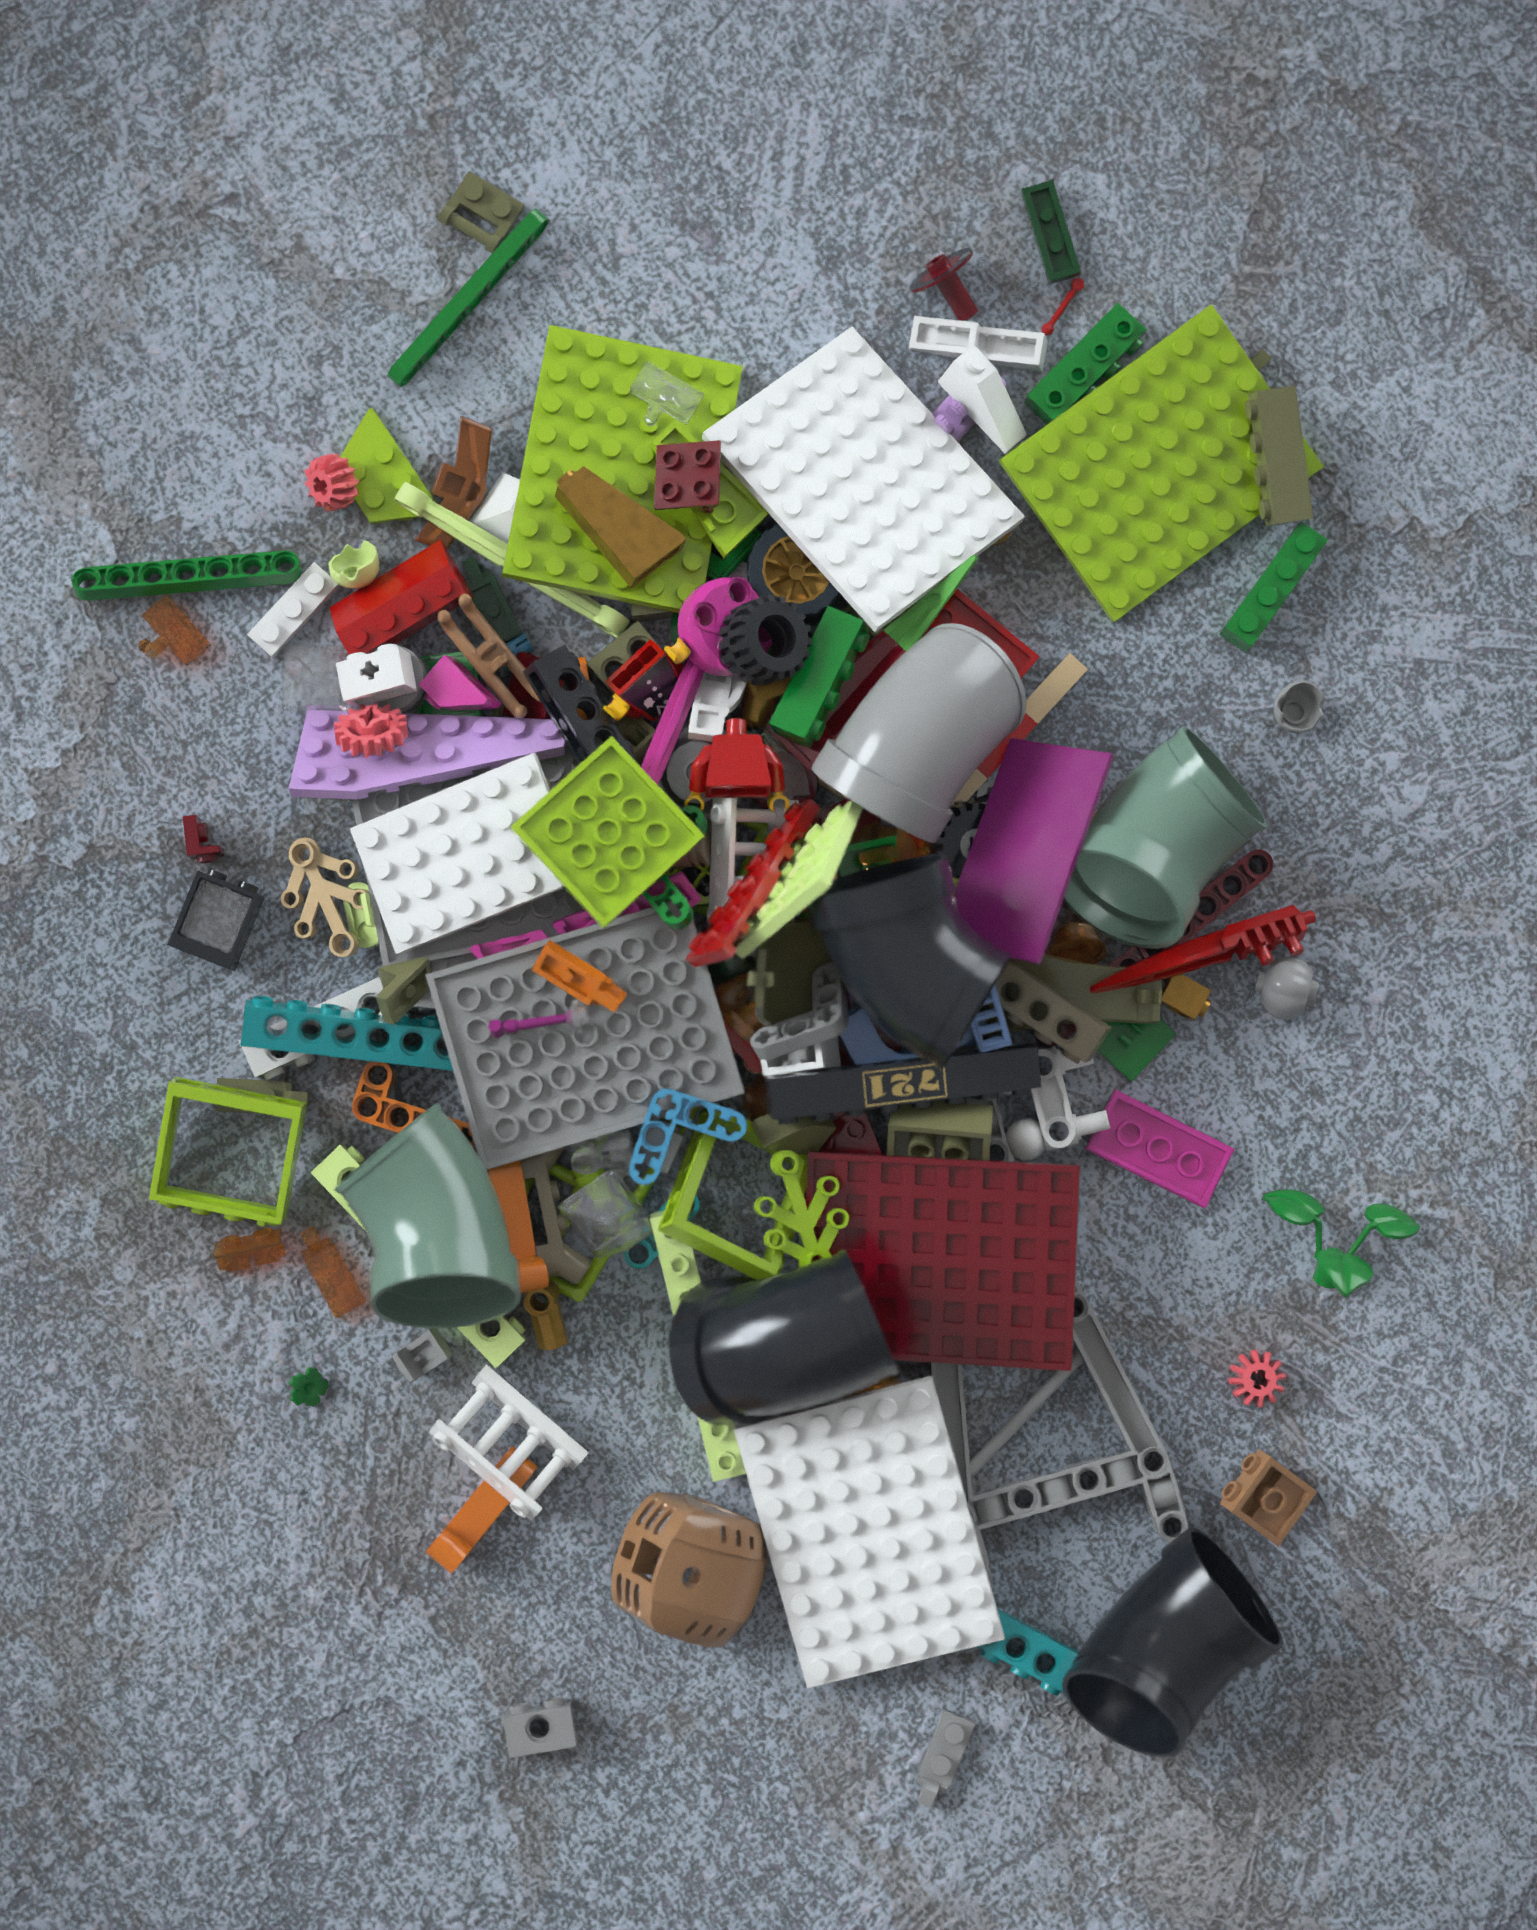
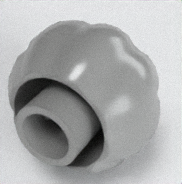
(1287, 988)

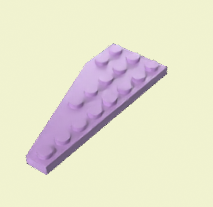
(434, 752)

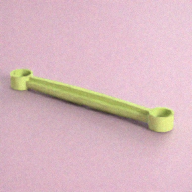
(495, 551)

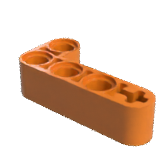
(386, 1105)
(511, 1192)
(475, 1518)

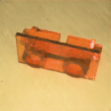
(234, 1251)

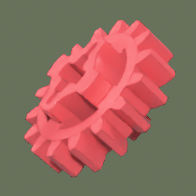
(371, 730)

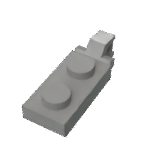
(943, 1755)

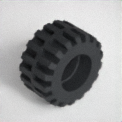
(743, 646)

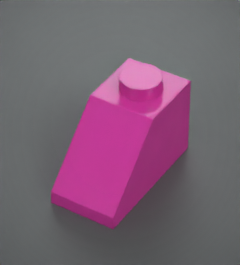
(456, 688)

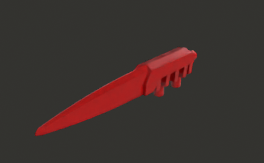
(1253, 935)

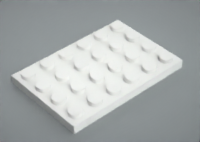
(455, 856)

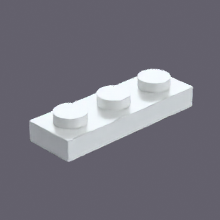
(293, 610)

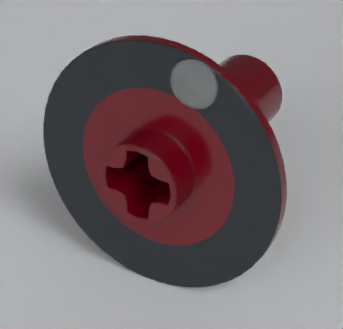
(942, 272)

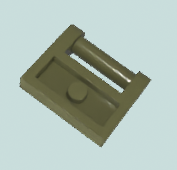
(487, 204)

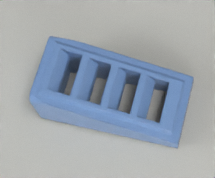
(995, 1042)

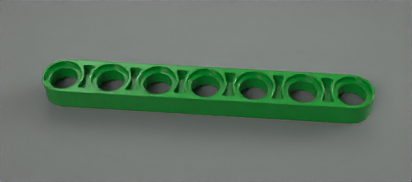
(468, 298)
(172, 569)

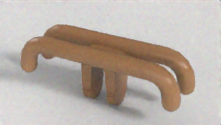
(489, 656)

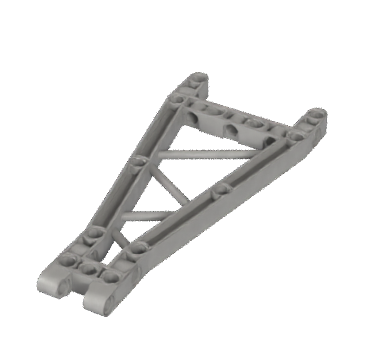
(1062, 1487)

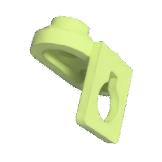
(362, 921)

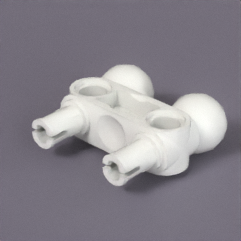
(1030, 1137)

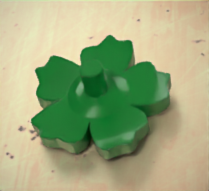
(308, 1387)

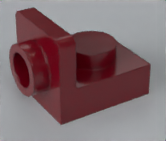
(195, 836)

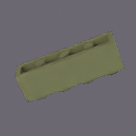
(1279, 456)

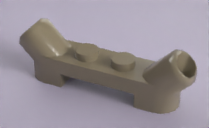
(557, 1255)

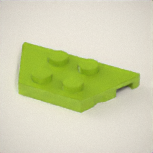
(381, 471)

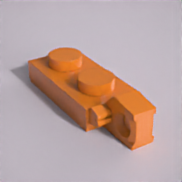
(577, 977)

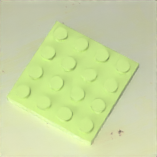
(803, 876)

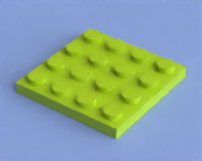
(607, 832)

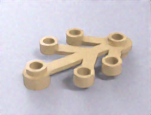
(321, 894)

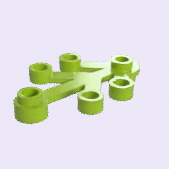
(802, 1219)

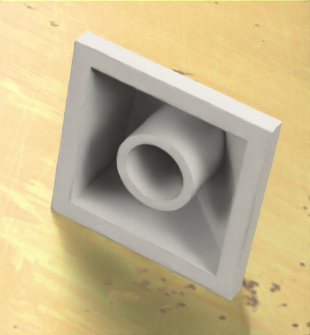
(498, 507)

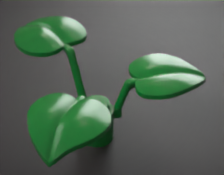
(1333, 1266)

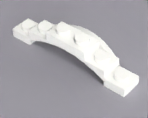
(716, 694)

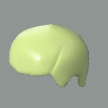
(355, 566)

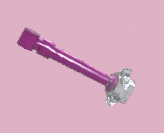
(576, 1017)

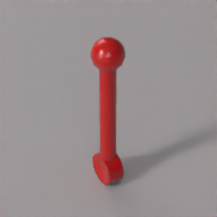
(1076, 286)

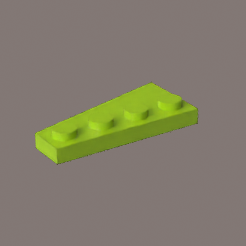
(737, 509)

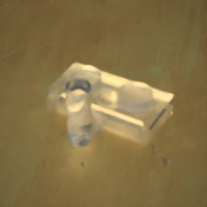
(665, 394)

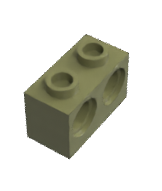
(618, 652)

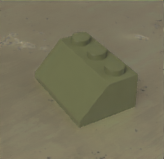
(941, 1131)

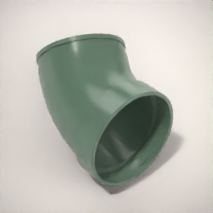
(1160, 843)
(433, 1229)

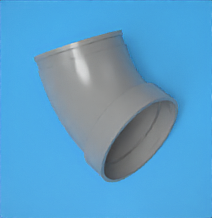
(926, 729)

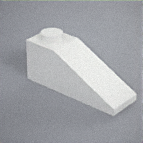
(981, 391)

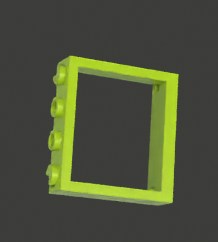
(684, 1190)
(205, 1203)

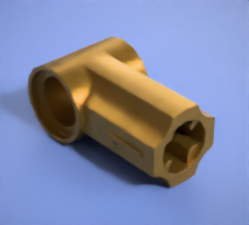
(547, 1318)

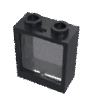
(218, 917)

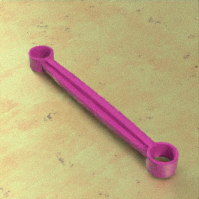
(672, 720)

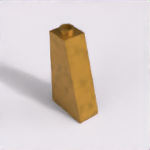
(617, 525)

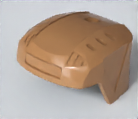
(723, 1575)

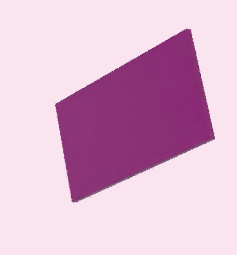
(1029, 844)

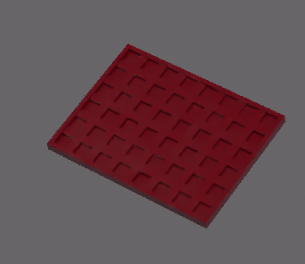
(960, 1254)

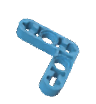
(681, 1117)

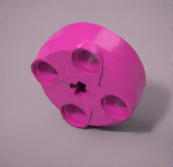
(712, 605)

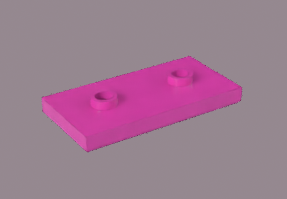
(1160, 1149)

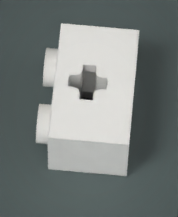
(392, 679)
(812, 1057)

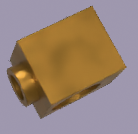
(1185, 997)

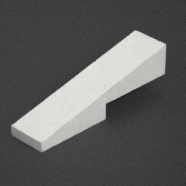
(1000, 346)

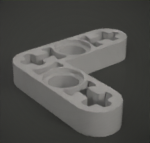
(779, 1038)

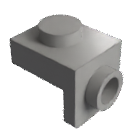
(422, 1355)

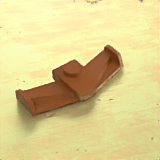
(464, 484)

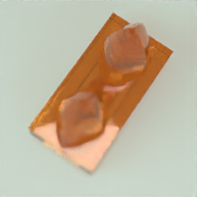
(729, 997)

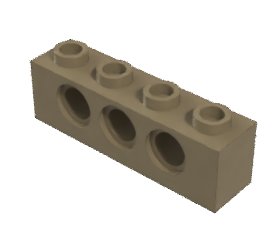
(1089, 1028)

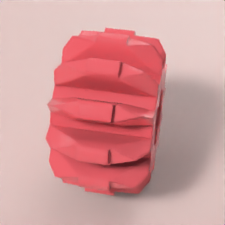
(331, 482)
(1267, 1372)

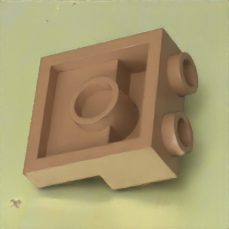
(1267, 1496)

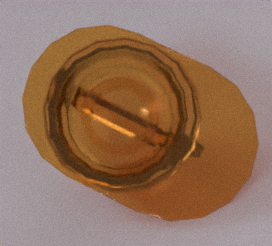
(1078, 943)

